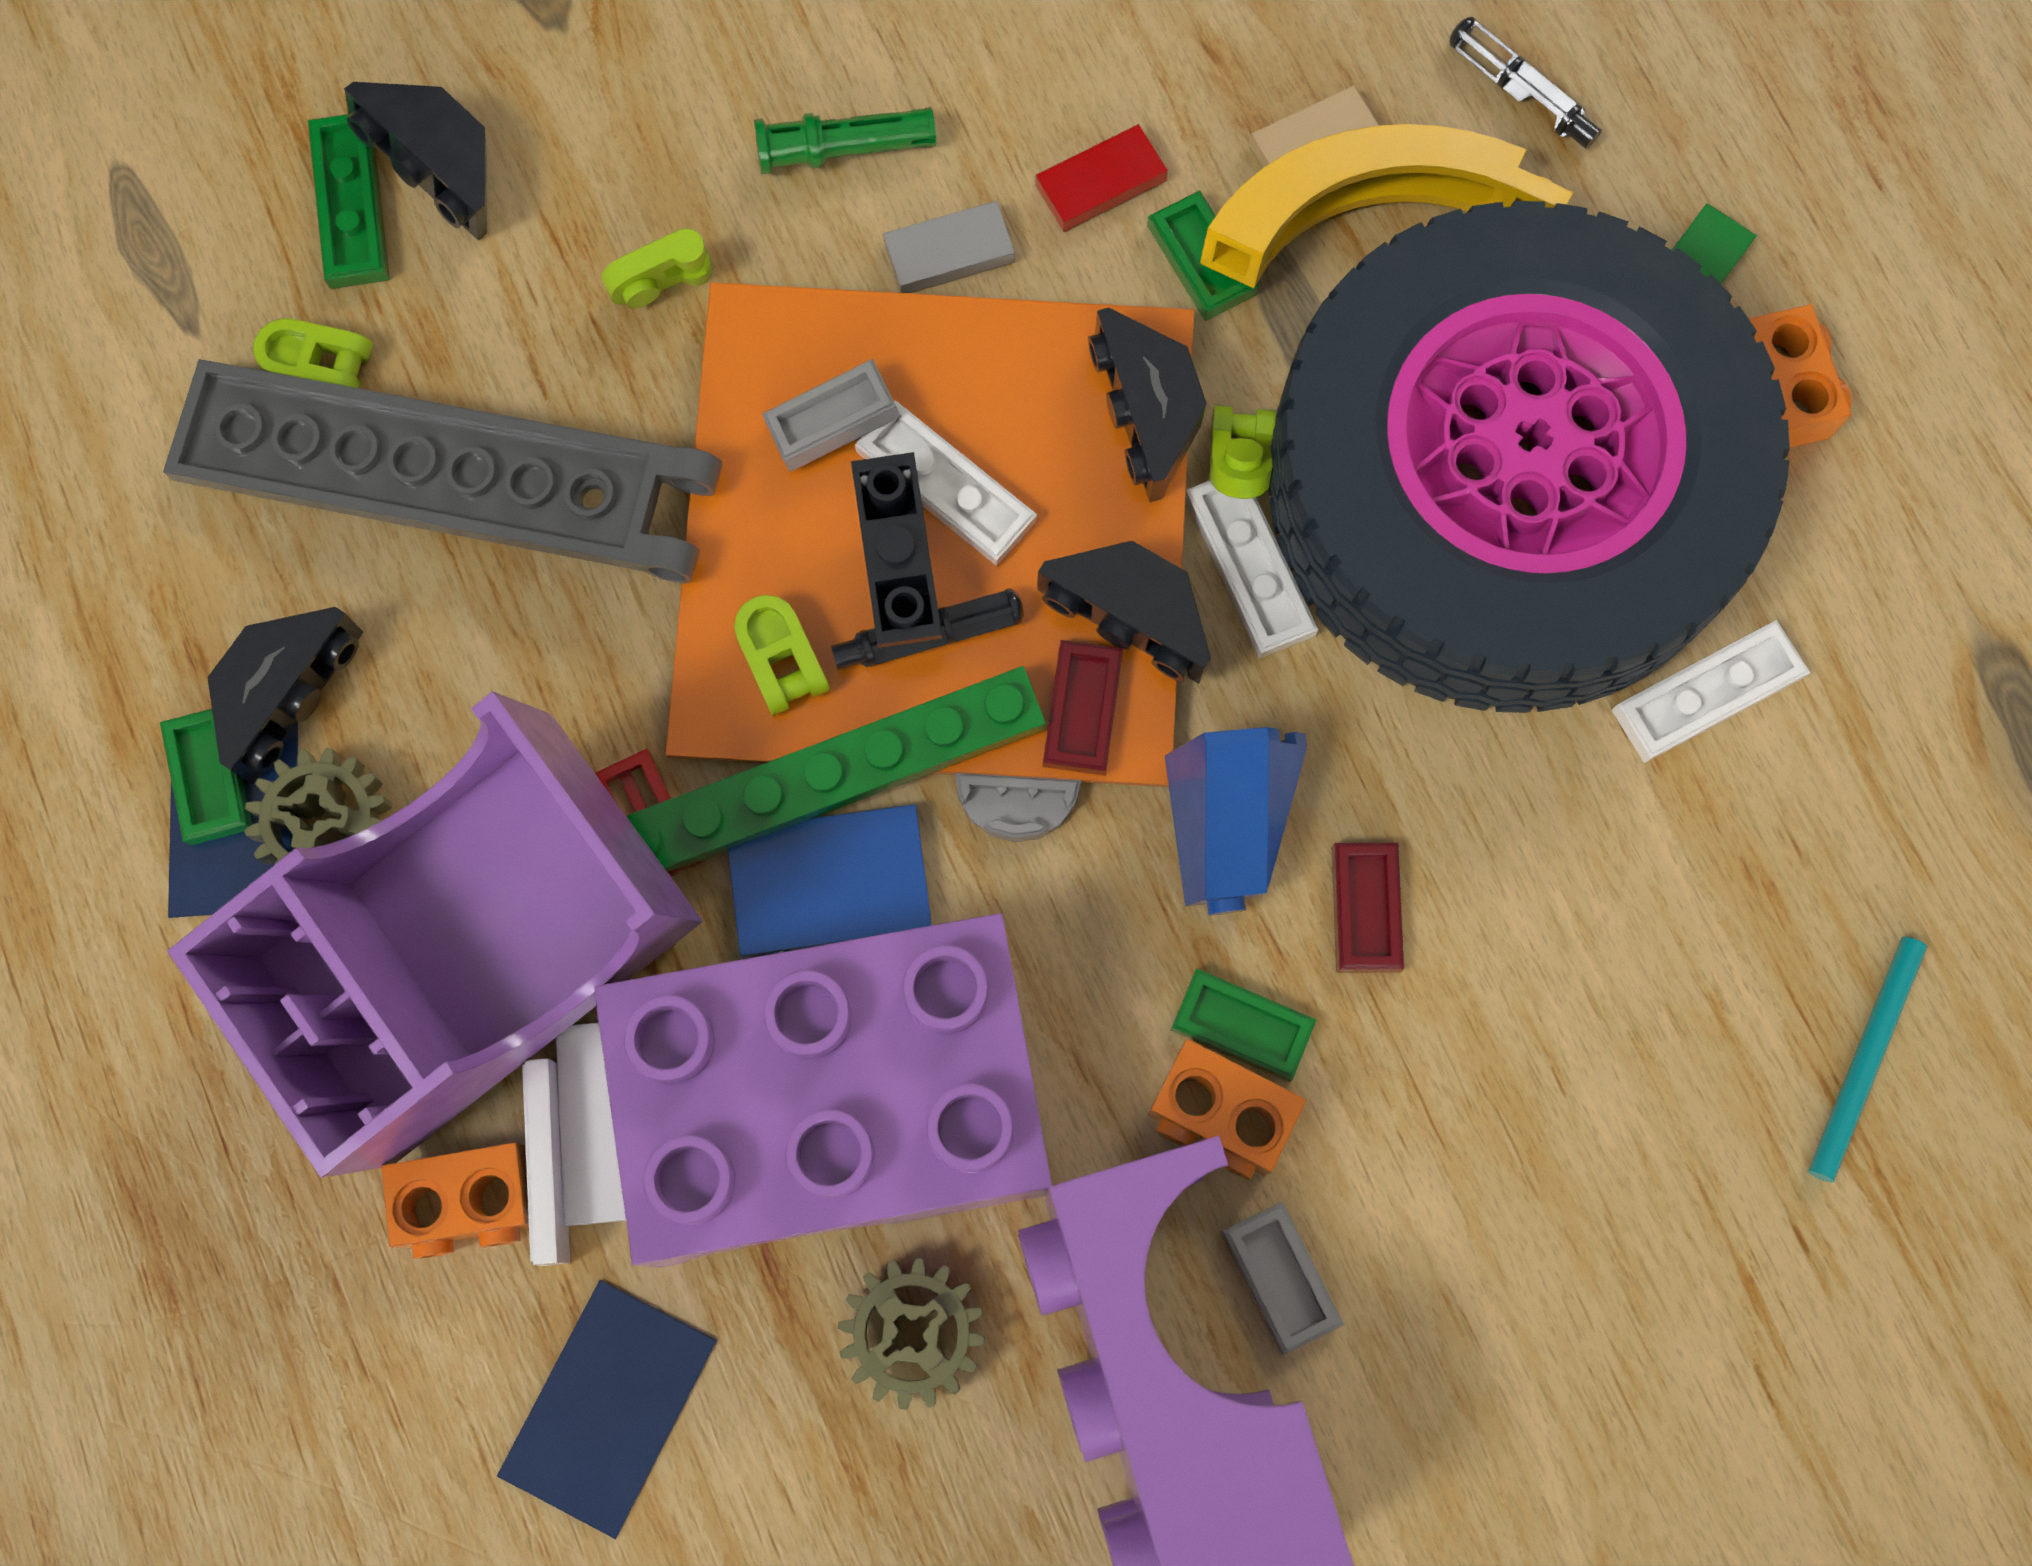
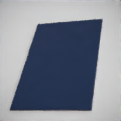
(217, 870)
(607, 1409)

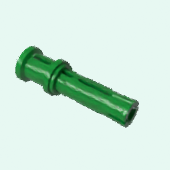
(817, 139)

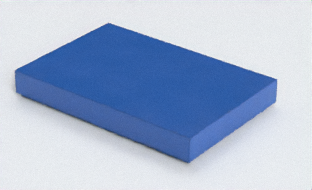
(830, 881)

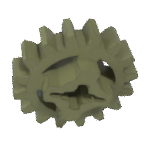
(320, 792)
(891, 1308)

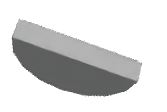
(1016, 806)

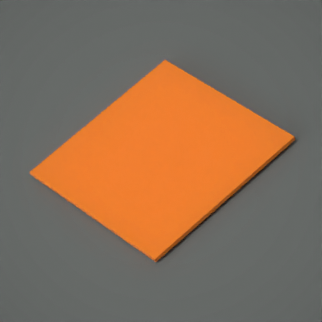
(1009, 393)

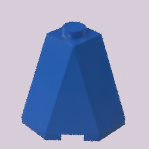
(1231, 811)

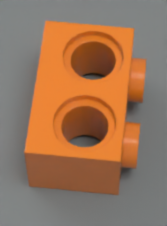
(1806, 375)
(1231, 1093)
(460, 1184)

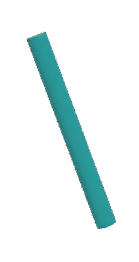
(1867, 1059)

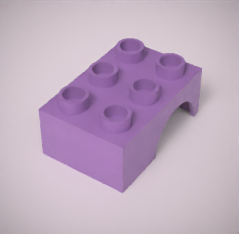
(437, 948)
(820, 1091)
(1205, 1468)

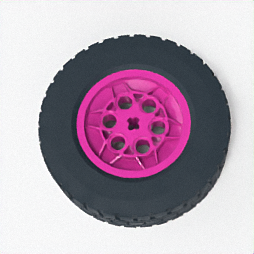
(1440, 567)

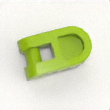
(646, 271)
(297, 348)
(1241, 465)
(771, 632)

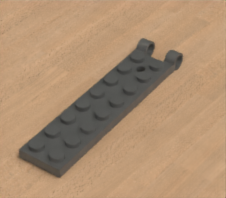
(435, 467)

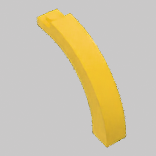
(1364, 170)

